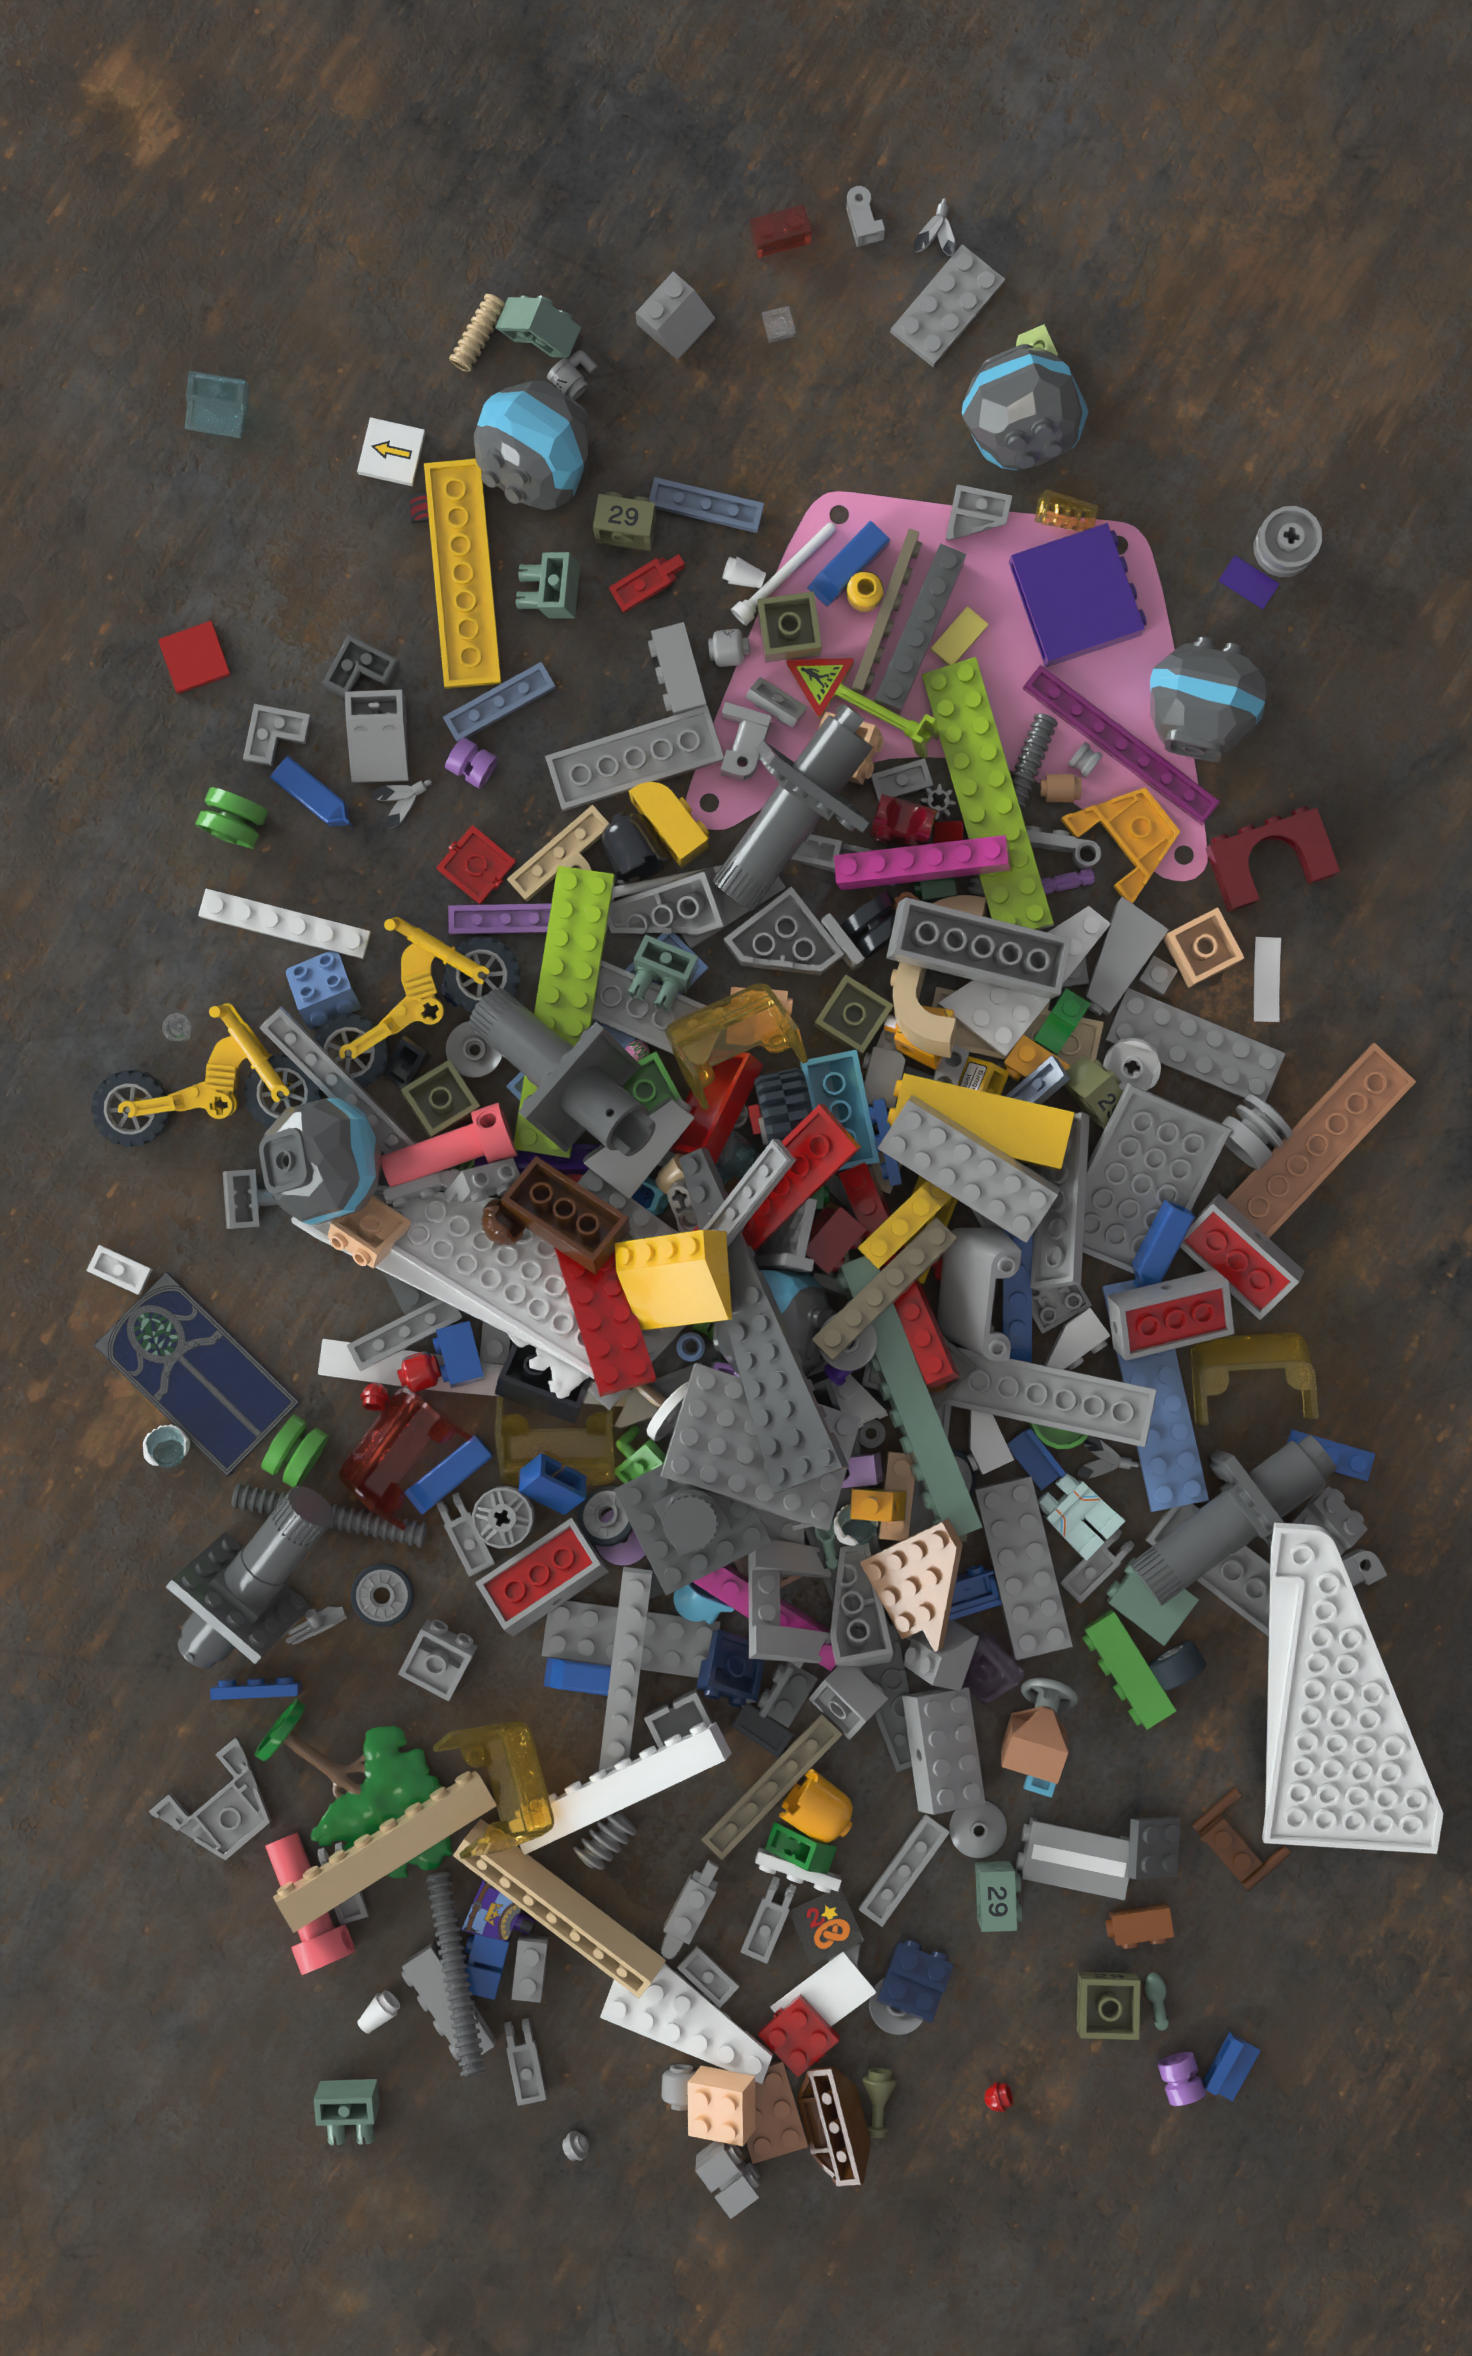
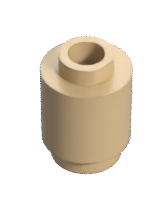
(670, 1173)

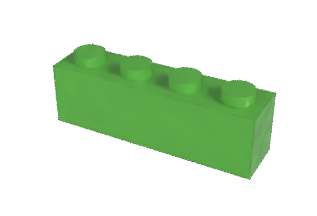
(1128, 1669)

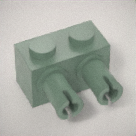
(557, 586)
(665, 965)
(347, 2103)

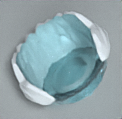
(166, 1446)
(853, 1531)

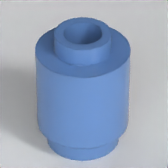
(681, 1346)

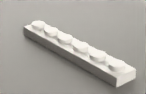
(284, 924)

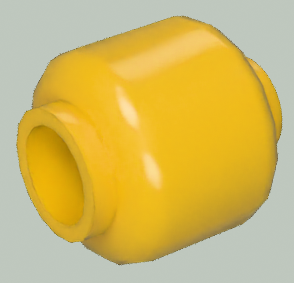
(865, 591)

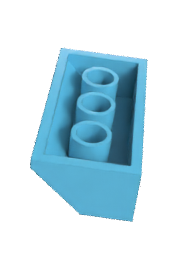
(839, 1086)

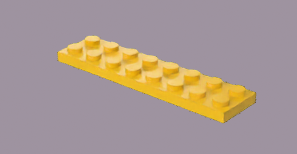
(462, 574)

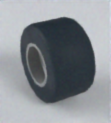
(1178, 1665)

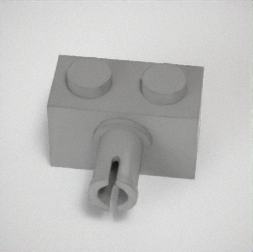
(244, 1199)

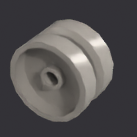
(1272, 539)

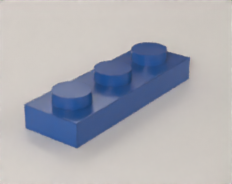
(879, 1115)
(1347, 1459)
(256, 1688)

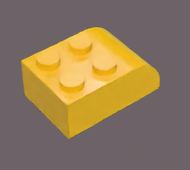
(671, 821)

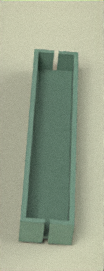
(913, 1410)

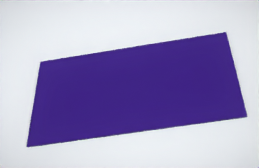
(1248, 582)

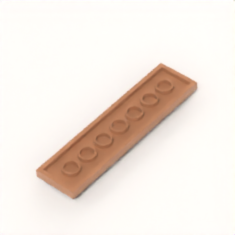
(1321, 1140)

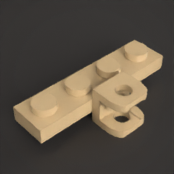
(563, 850)

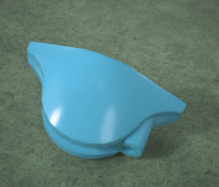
(698, 1604)

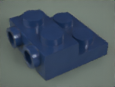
(730, 1671)
(915, 1981)

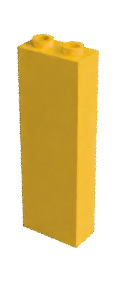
(1016, 1127)

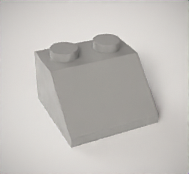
(674, 316)
(947, 1665)
(848, 1699)

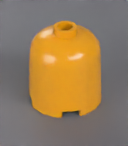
(818, 1808)

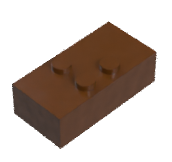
(565, 1215)

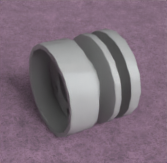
(1258, 1127)
(520, 1512)

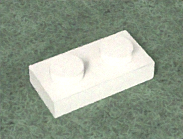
(119, 1269)

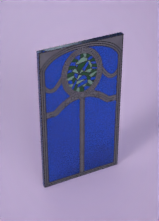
(196, 1373)

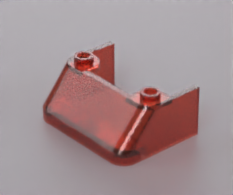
(392, 1449)

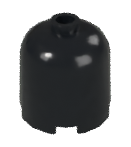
(633, 847)

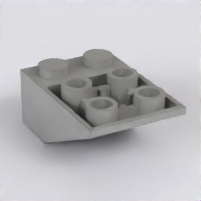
(377, 735)

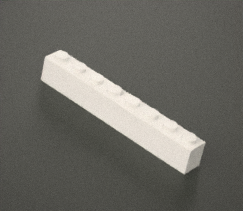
(633, 1781)

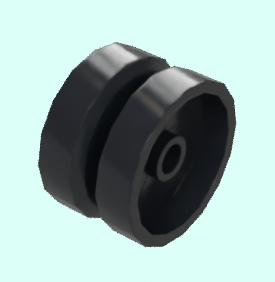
(872, 922)

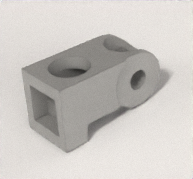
(861, 218)
(951, 1068)

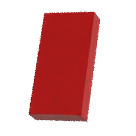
(755, 1113)

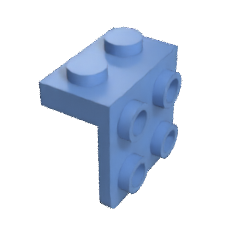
(322, 989)

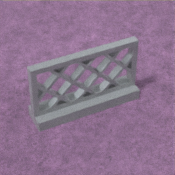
(789, 1243)

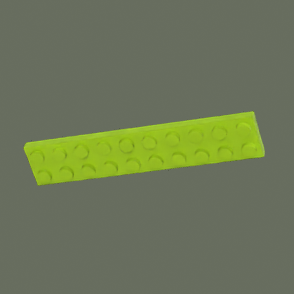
(986, 790)
(569, 973)

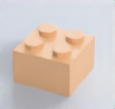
(1203, 947)
(721, 2105)

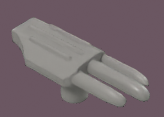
(318, 1623)

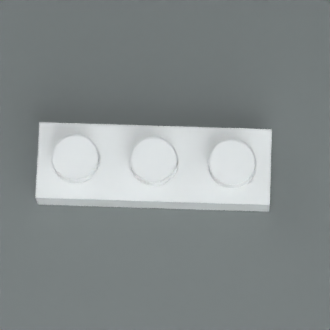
(770, 1863)

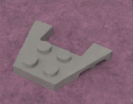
(229, 1816)

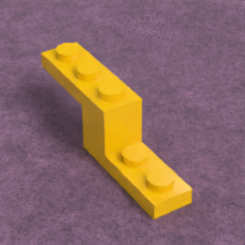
(903, 1223)

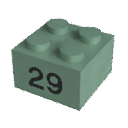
(996, 1896)

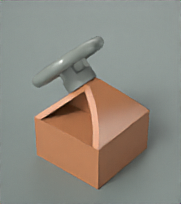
(1035, 1737)

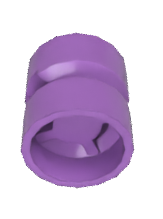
(468, 761)
(1183, 2083)

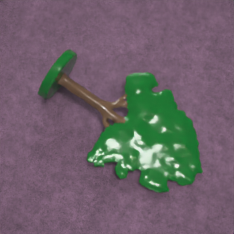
(390, 1785)

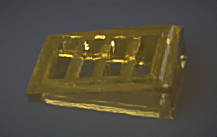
(1059, 500)

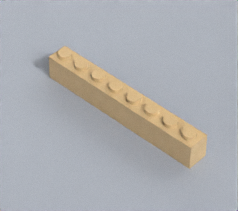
(384, 1850)
(566, 1913)

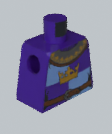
(495, 1915)

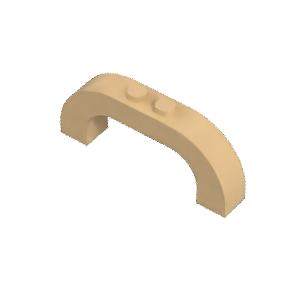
(922, 1029)

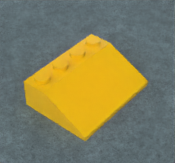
(676, 1278)

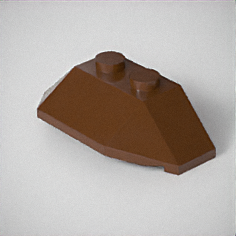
(835, 2125)

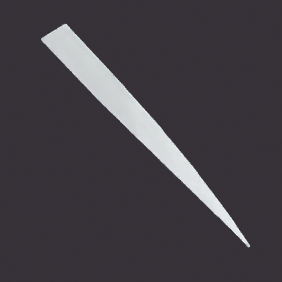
(338, 1362)

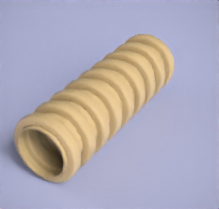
(477, 333)

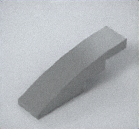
(820, 852)

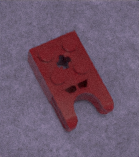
(902, 822)
(832, 1236)

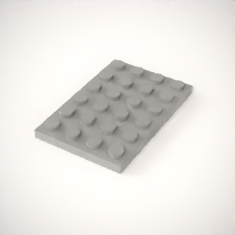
(1142, 1158)
(721, 1454)

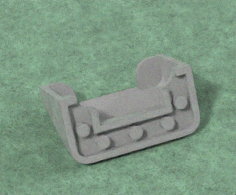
(969, 1289)

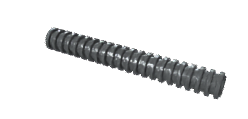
(1026, 771)
(343, 1517)
(455, 1974)

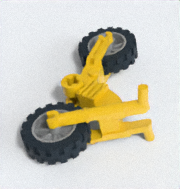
(420, 989)
(219, 1084)

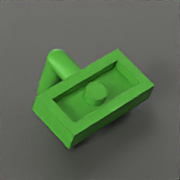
(639, 1461)

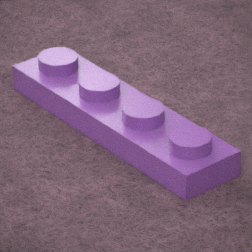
(498, 919)

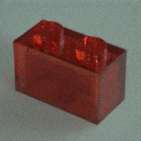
(780, 231)

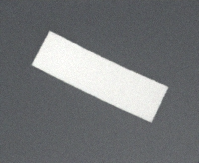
(1267, 979)

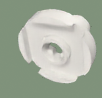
(1145, 1056)

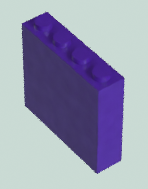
(1077, 594)

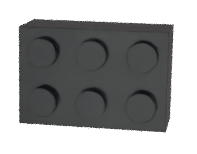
(532, 1389)

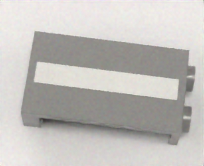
(1074, 1859)

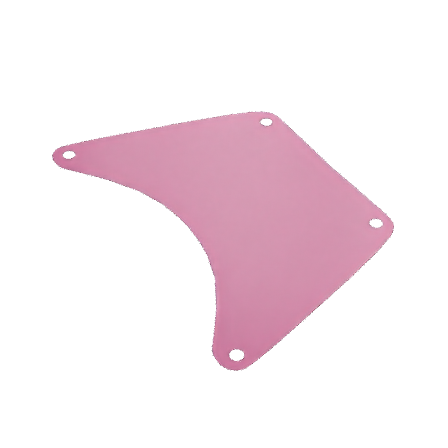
(1007, 655)

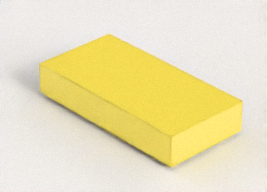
(959, 636)

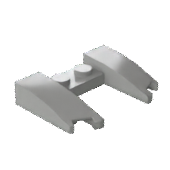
(766, 1636)

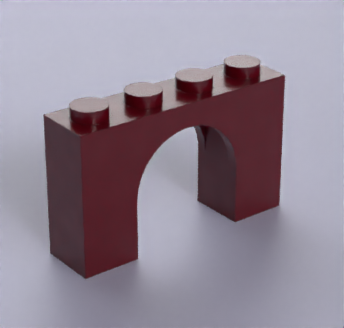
(1301, 832)

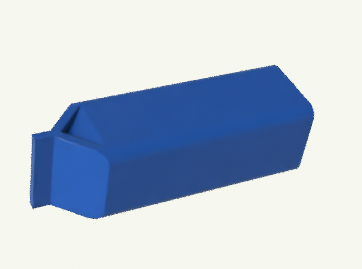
(850, 560)
(311, 793)
(1161, 1243)
(449, 1474)
(577, 1676)

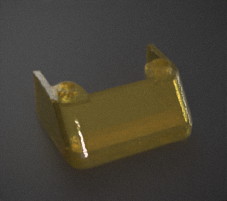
(728, 1029)
(1217, 1356)
(582, 1449)
(515, 1780)

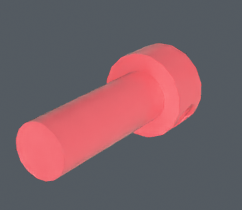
(486, 1136)
(319, 1939)

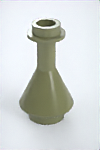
(879, 2087)

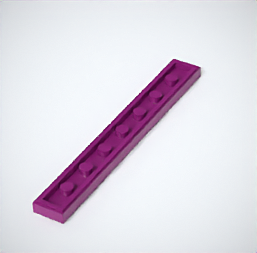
(1121, 745)

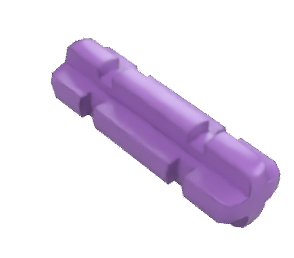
(1068, 881)

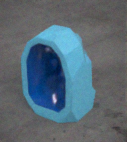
(651, 1197)

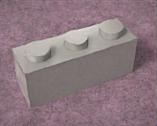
(676, 669)

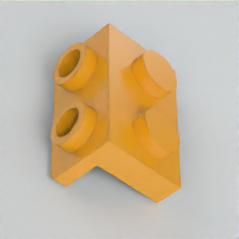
(1026, 1058)

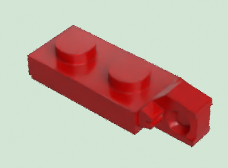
(646, 582)

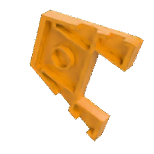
(1137, 827)

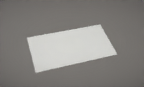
(832, 1990)

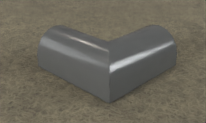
(355, 659)

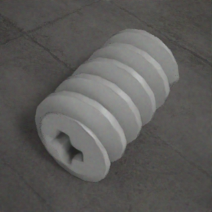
(605, 1840)

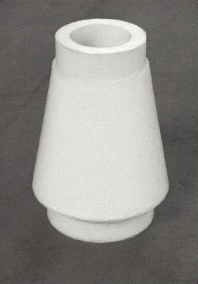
(742, 573)
(380, 2010)

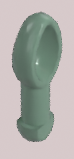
(827, 1539)
(1156, 1993)

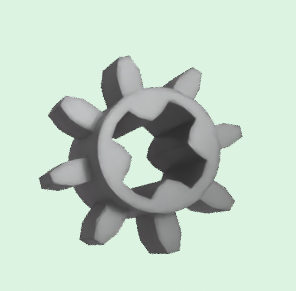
(938, 794)

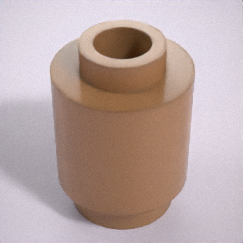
(1061, 788)

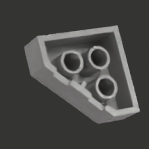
(784, 939)

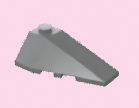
(679, 906)
(858, 1618)

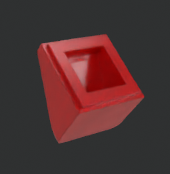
(947, 831)

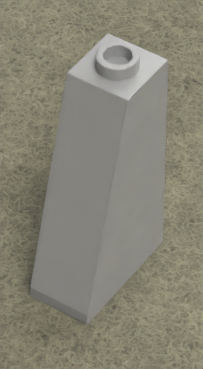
(1122, 955)
(629, 1172)

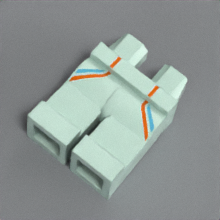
(1070, 1511)

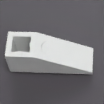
(1076, 1339)

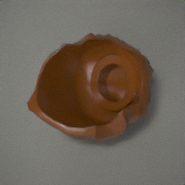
(499, 1226)

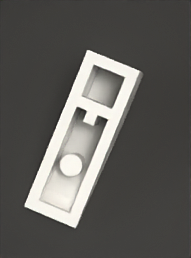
(986, 1443)

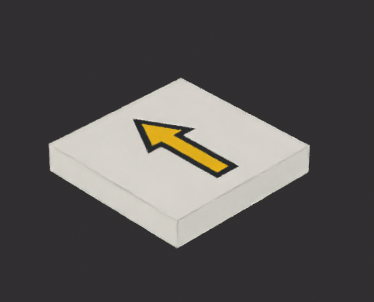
(391, 451)

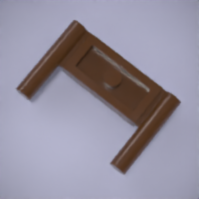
(1232, 1848)

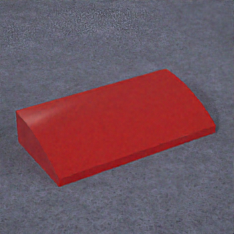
(725, 1100)

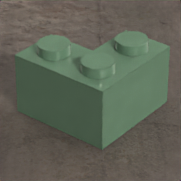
(538, 323)

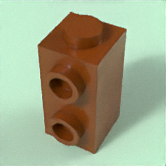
(1140, 1925)

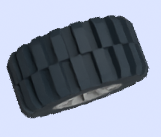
(782, 1103)

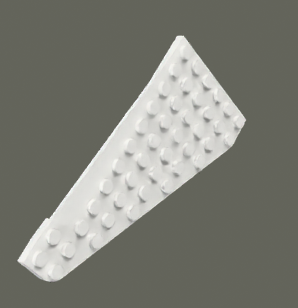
(503, 1285)
(1336, 1735)

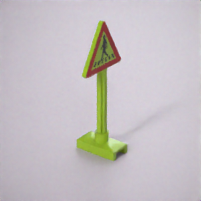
(823, 681)

